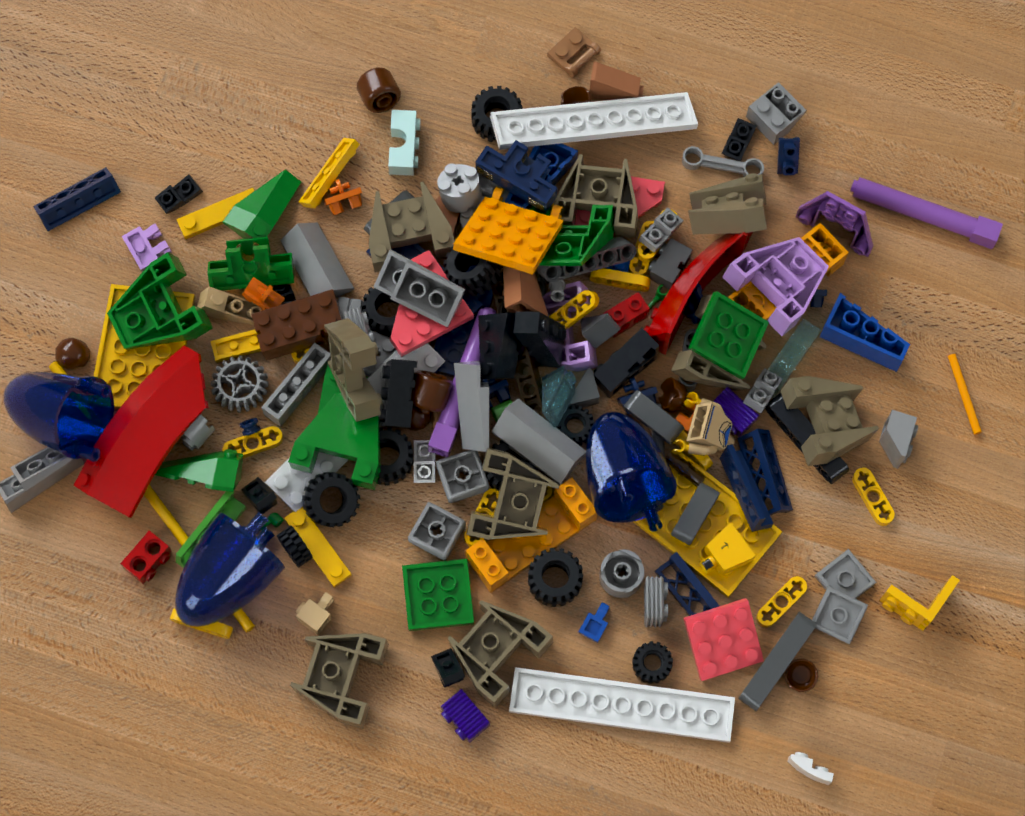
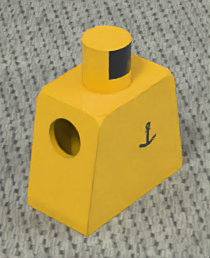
(727, 552)

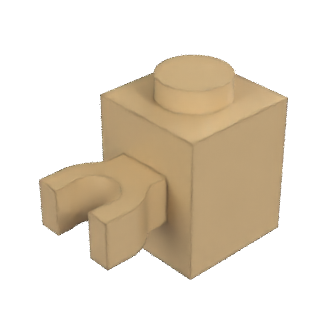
(315, 615)

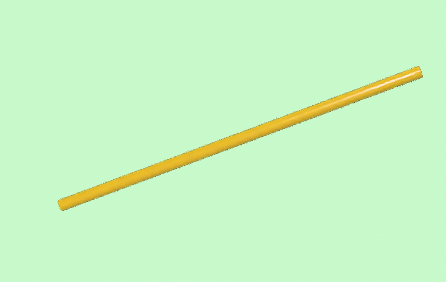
(170, 522)

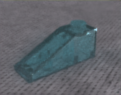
(557, 393)

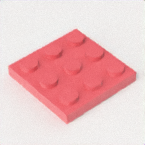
(723, 639)

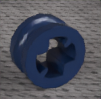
(250, 426)

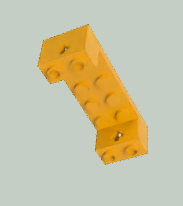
(819, 240)
(505, 558)

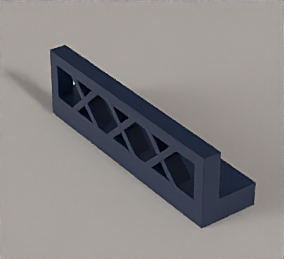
(77, 199)
(769, 467)
(745, 489)
(689, 579)

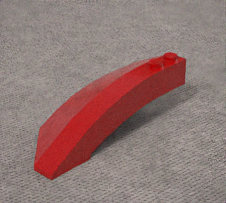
(700, 271)
(145, 432)

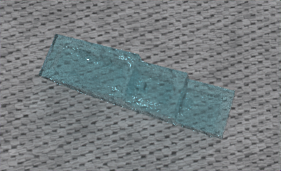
(794, 351)

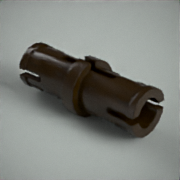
(685, 468)

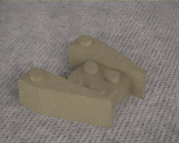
(600, 186)
(729, 207)
(407, 224)
(350, 353)
(700, 370)
(831, 415)
(517, 501)
(492, 643)
(334, 670)

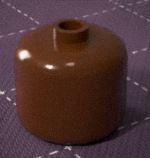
(378, 90)
(430, 391)

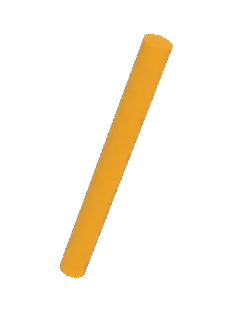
(964, 394)

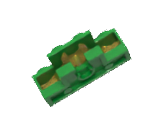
(247, 260)

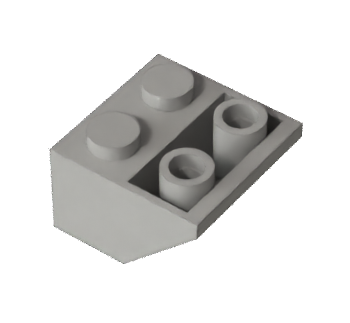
(775, 113)
(897, 437)

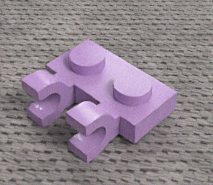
(140, 247)

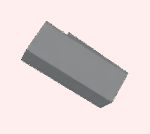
(315, 260)
(419, 288)
(472, 406)
(538, 441)
(35, 476)

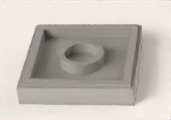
(846, 575)
(839, 614)

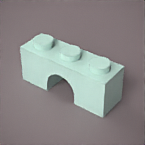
(403, 159)

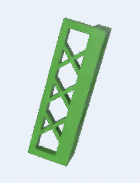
(227, 505)

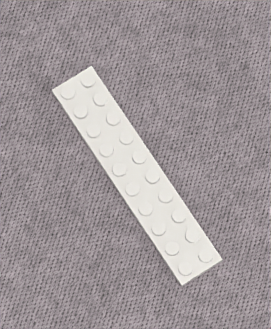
(594, 120)
(290, 483)
(622, 705)

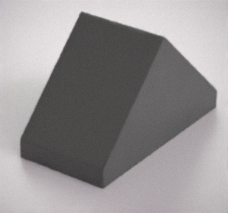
(598, 328)
(586, 391)

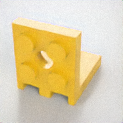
(913, 612)

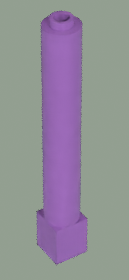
(979, 230)
(448, 423)

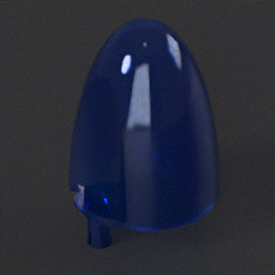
(61, 410)
(627, 471)
(225, 570)

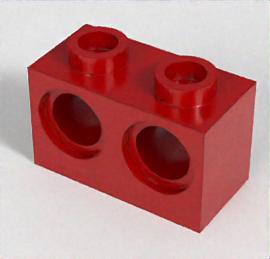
(629, 312)
(141, 554)

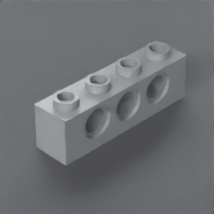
(296, 385)

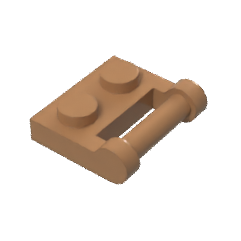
(569, 47)

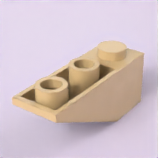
(227, 306)

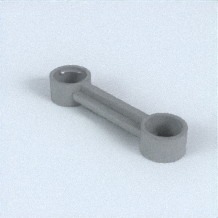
(719, 163)

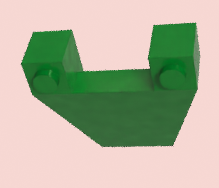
(580, 242)
(150, 312)
(339, 435)

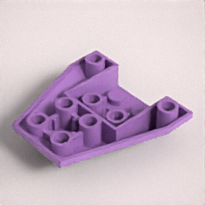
(842, 212)

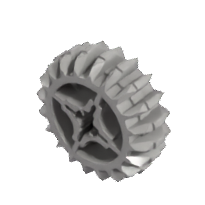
(243, 367)

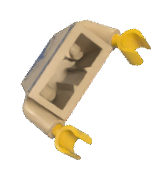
(708, 428)

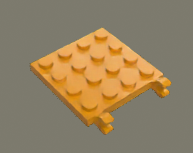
(509, 233)

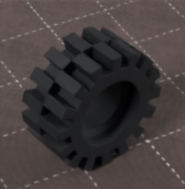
(584, 417)
(294, 546)
(649, 675)

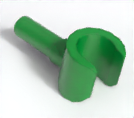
(658, 297)
(274, 519)

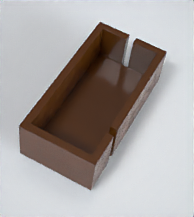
(295, 324)

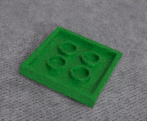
(728, 335)
(438, 595)

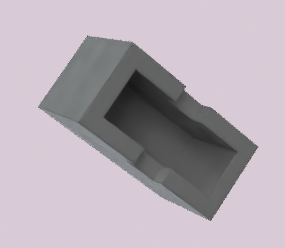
(667, 267)

